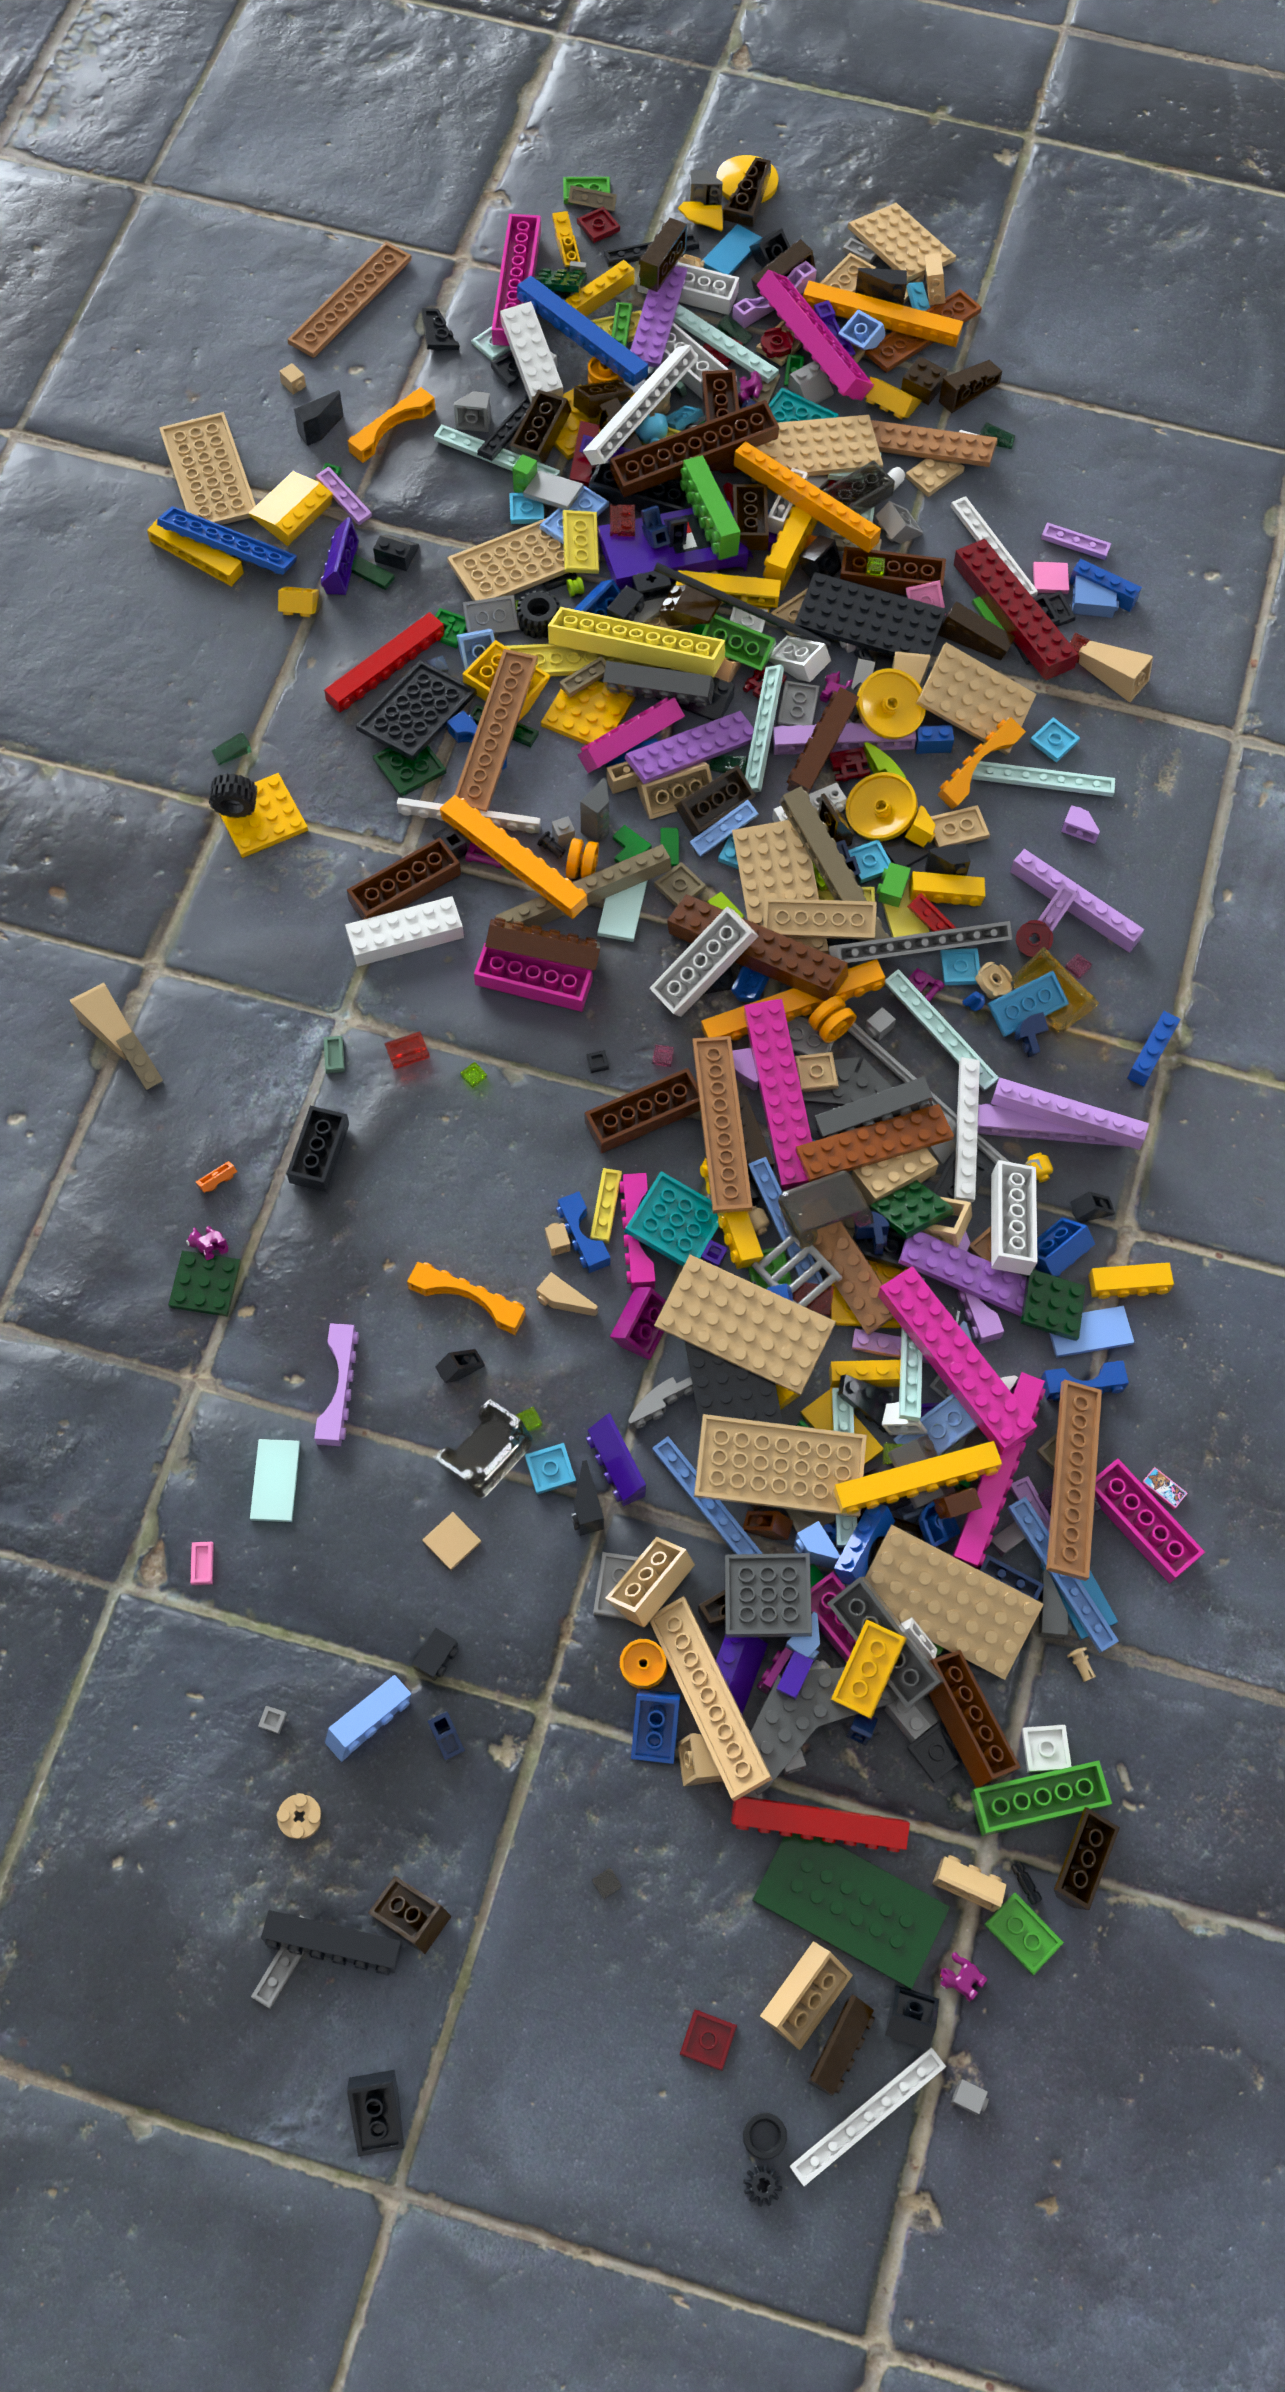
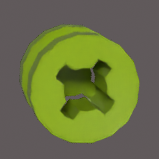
(575, 586)

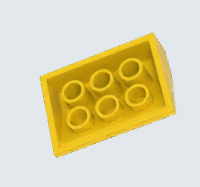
(292, 507)
(483, 669)

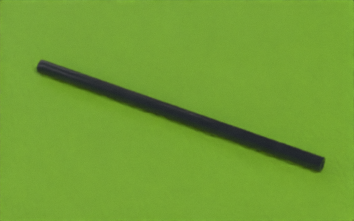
(737, 603)

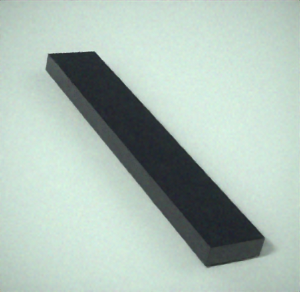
(634, 252)
(505, 431)

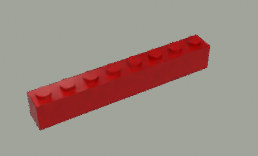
(384, 662)
(820, 1822)

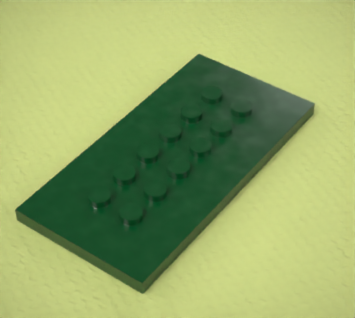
(852, 1906)

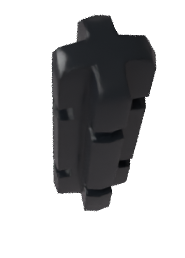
(1026, 1883)

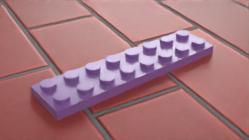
(658, 318)
(690, 747)
(964, 1271)

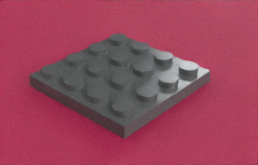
(768, 1595)

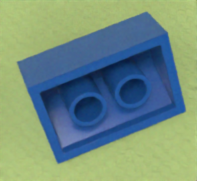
(599, 598)
(1062, 1246)

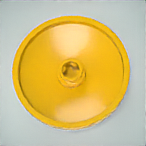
(734, 171)
(889, 703)
(881, 806)

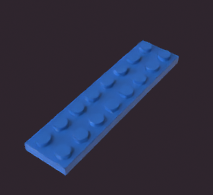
(226, 540)

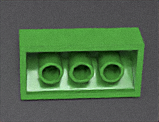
(741, 642)

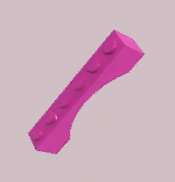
(641, 1267)

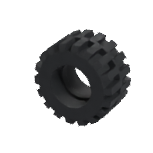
(532, 604)
(233, 795)

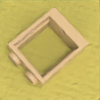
(934, 279)
(949, 1234)

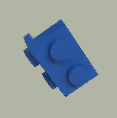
(749, 985)

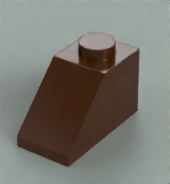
(957, 1503)
(768, 1524)

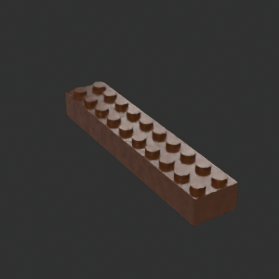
(713, 439)
(769, 954)

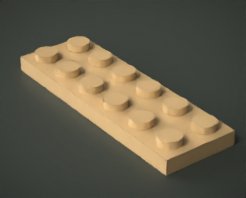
(821, 918)

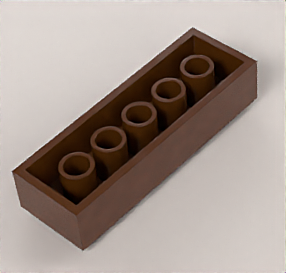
(719, 399)
(899, 571)
(823, 740)
(405, 880)
(543, 944)
(643, 1110)
(971, 1722)

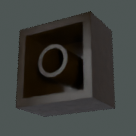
(923, 380)

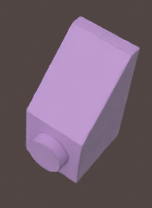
(1080, 825)
(745, 1068)

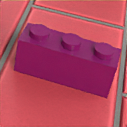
(636, 1326)

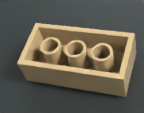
(893, 1174)

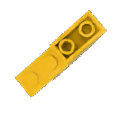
(565, 238)

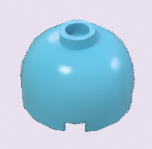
(652, 428)

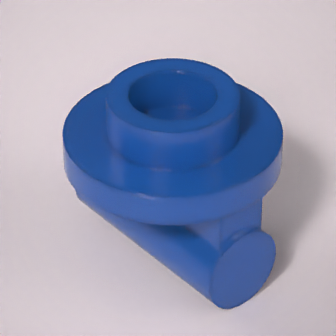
(975, 1001)
(830, 1531)

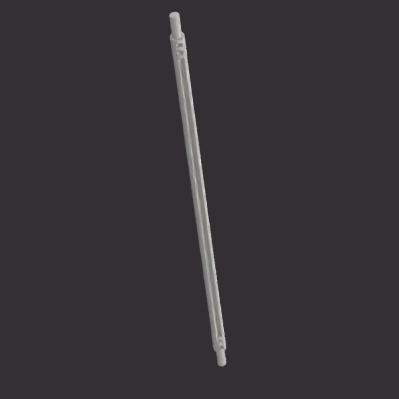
(906, 1076)

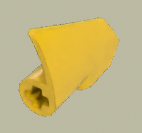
(703, 214)

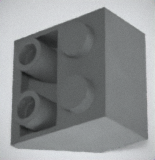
(705, 188)

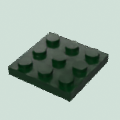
(562, 280)
(409, 774)
(912, 1209)
(204, 1283)
(1053, 1305)

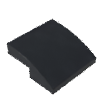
(1056, 608)

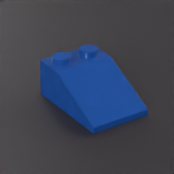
(655, 1726)

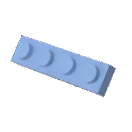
(723, 828)

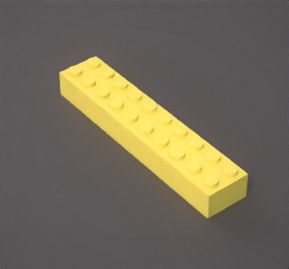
(636, 642)

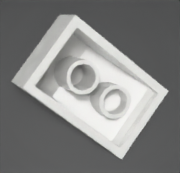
(801, 657)

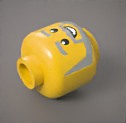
(1042, 1165)

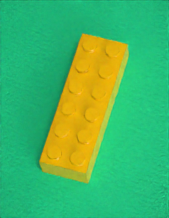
(789, 546)

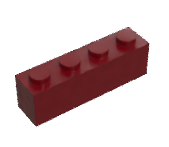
(581, 467)

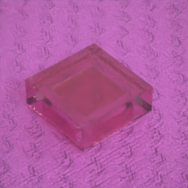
(1078, 965)
(663, 1055)

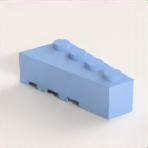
(367, 1718)

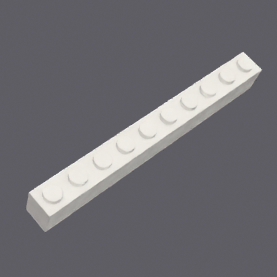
(640, 405)

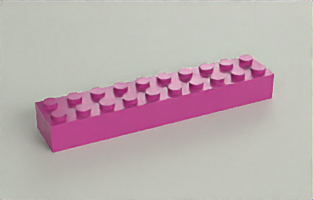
(517, 264)
(814, 335)
(779, 1088)
(956, 1360)
(979, 1523)

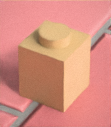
(292, 378)
(557, 1238)

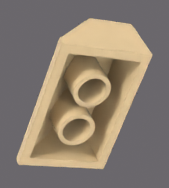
(970, 1883)

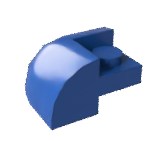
(935, 1529)

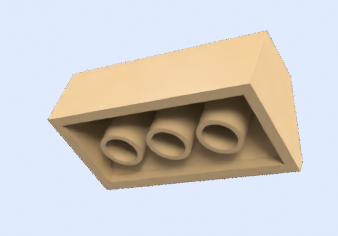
(662, 794)
(650, 1581)
(806, 1995)

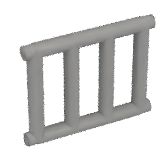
(821, 1262)

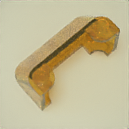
(1079, 999)

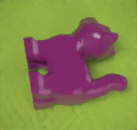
(750, 387)
(833, 685)
(206, 1244)
(964, 1980)

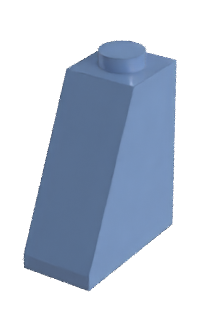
(1093, 599)

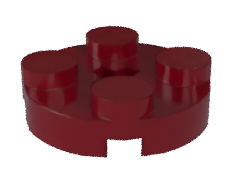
(772, 349)
(1027, 930)

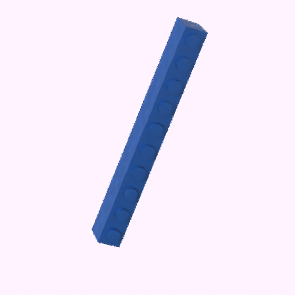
(583, 331)

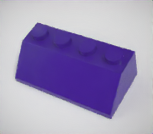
(342, 551)
(616, 1461)
(739, 1663)

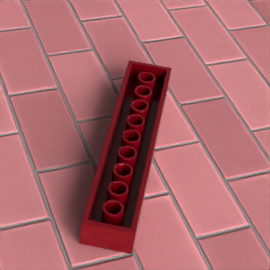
(1015, 609)

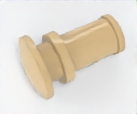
(1082, 1663)

